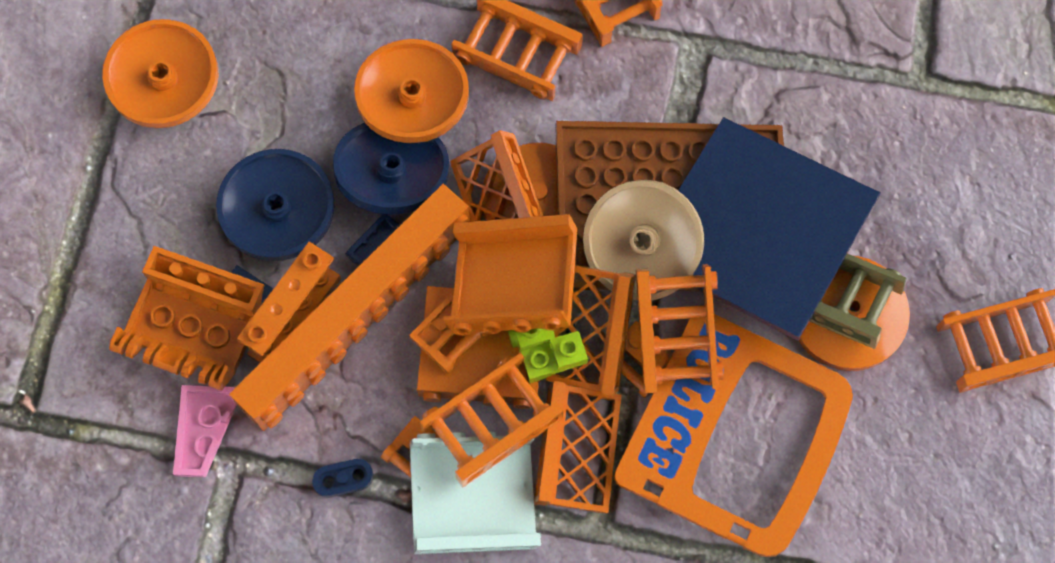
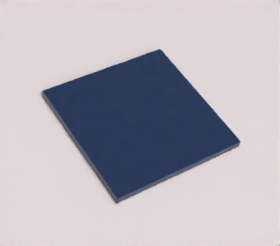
(772, 225)

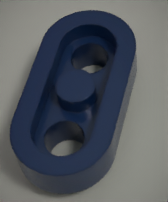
(343, 478)

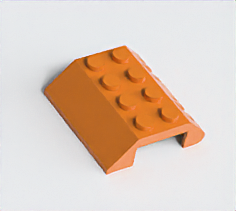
(189, 318)

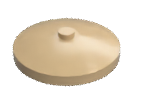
(644, 228)

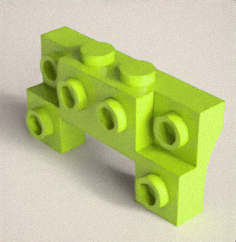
(548, 354)

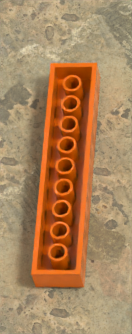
(351, 310)

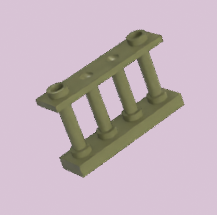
(841, 321)

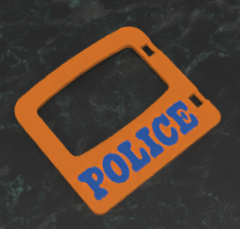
(687, 413)

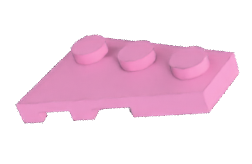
(201, 427)

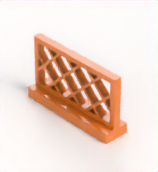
(515, 174)
(616, 331)
(551, 448)

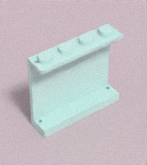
(484, 515)

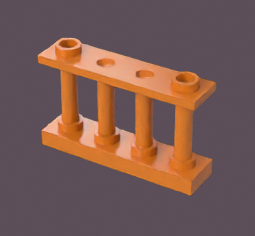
(603, 26)
(540, 30)
(290, 302)
(651, 315)
(1001, 367)
(494, 449)

